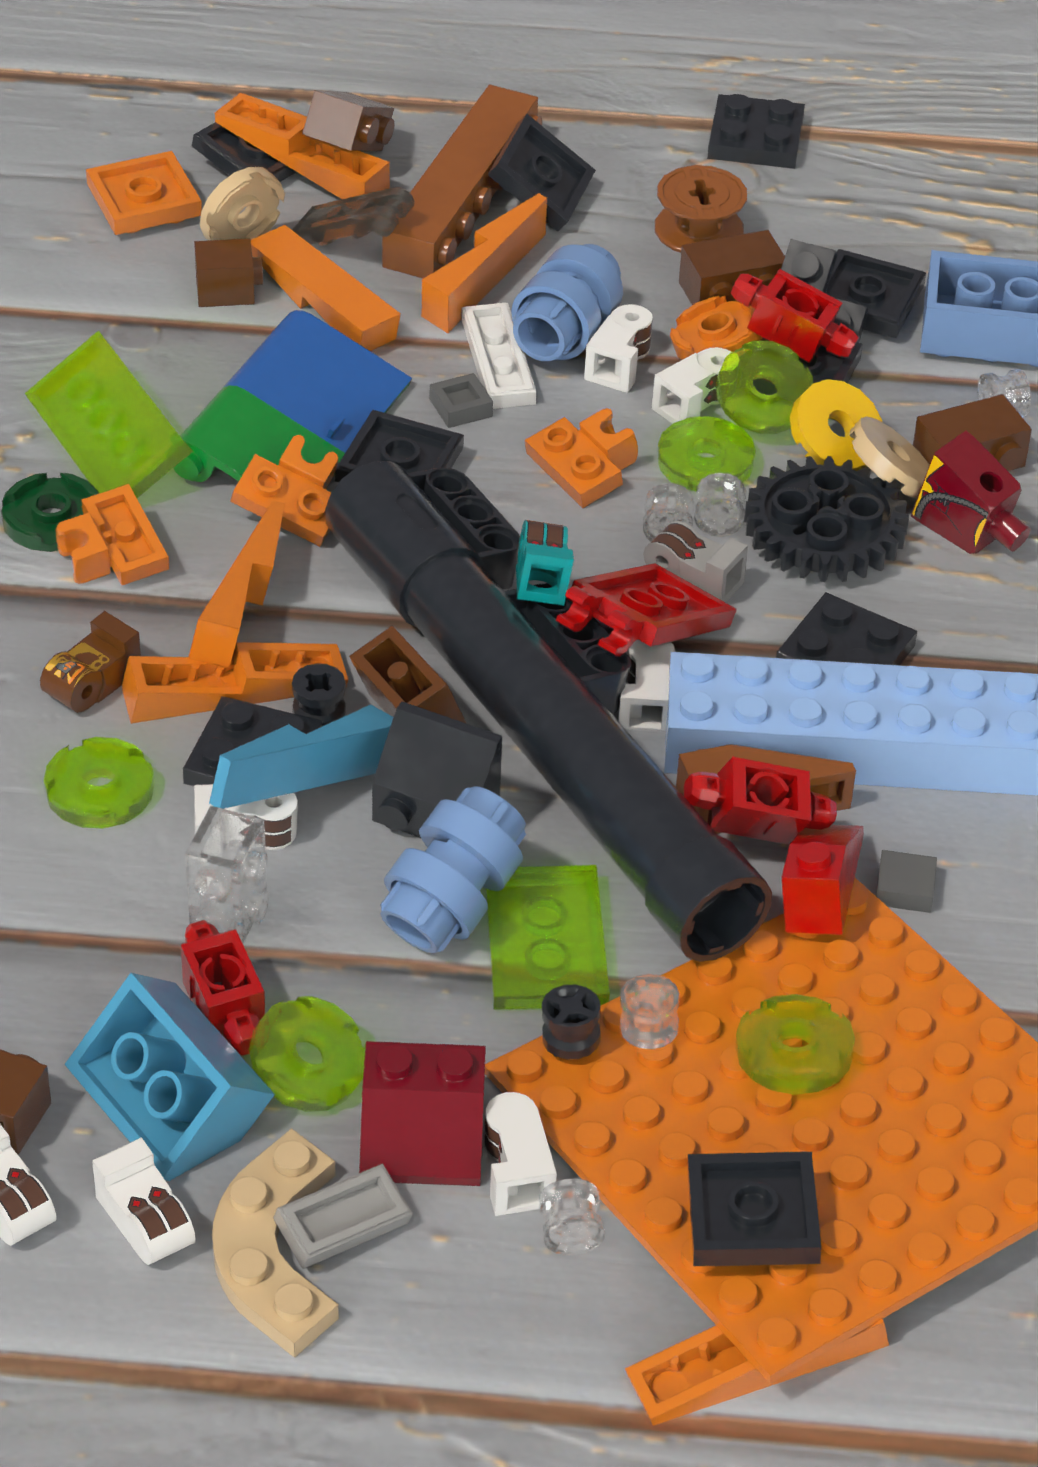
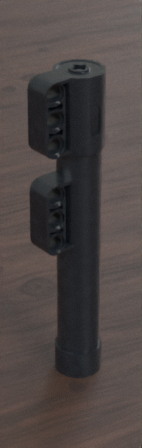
(443, 566)

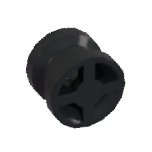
(319, 693)
(571, 1021)

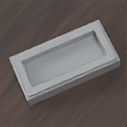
(342, 1216)

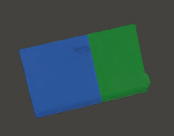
(294, 384)

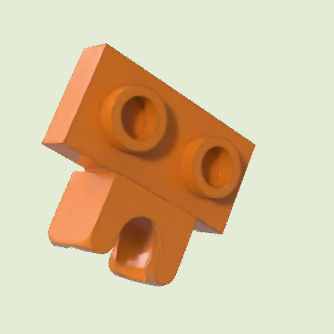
(584, 460)
(291, 482)
(112, 535)

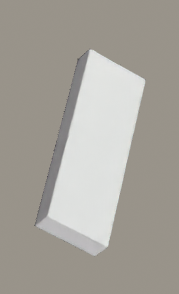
(497, 356)

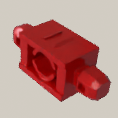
(794, 315)
(760, 800)
(222, 958)

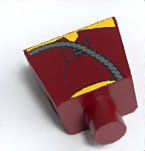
(970, 498)

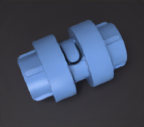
(566, 302)
(438, 890)

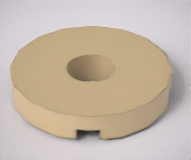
(247, 188)
(889, 454)

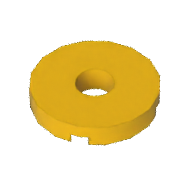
(830, 401)

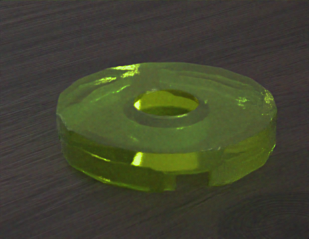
(744, 403)
(684, 439)
(105, 804)
(795, 1068)
(289, 1076)

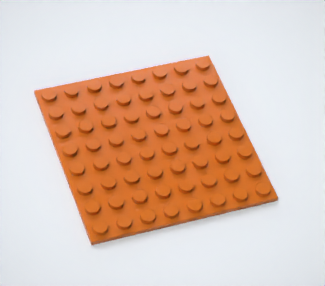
(913, 1151)

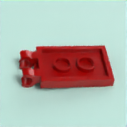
(644, 606)

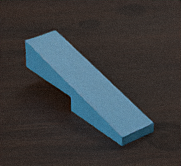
(298, 761)

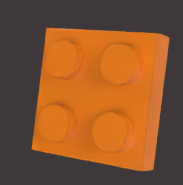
(143, 192)

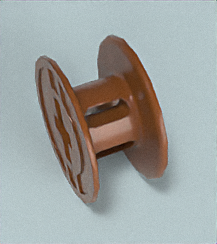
(699, 205)

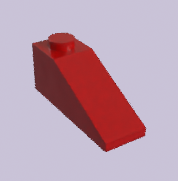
(820, 878)

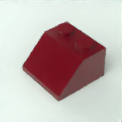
(423, 1112)

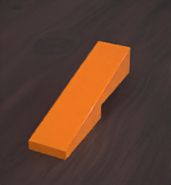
(281, 136)
(474, 274)
(330, 290)
(244, 582)
(183, 686)
(713, 1370)

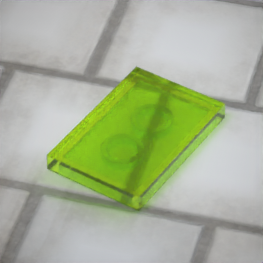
(546, 935)

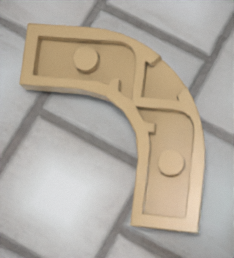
(247, 1250)

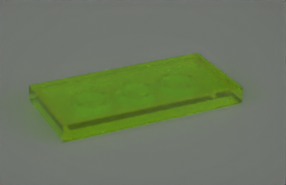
(107, 419)

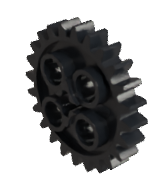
(826, 519)

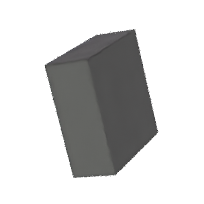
(461, 400)
(906, 880)

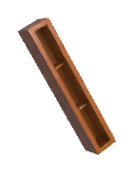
(456, 185)

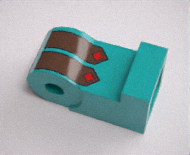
(545, 558)

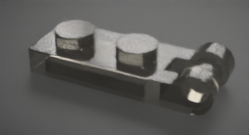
(355, 216)

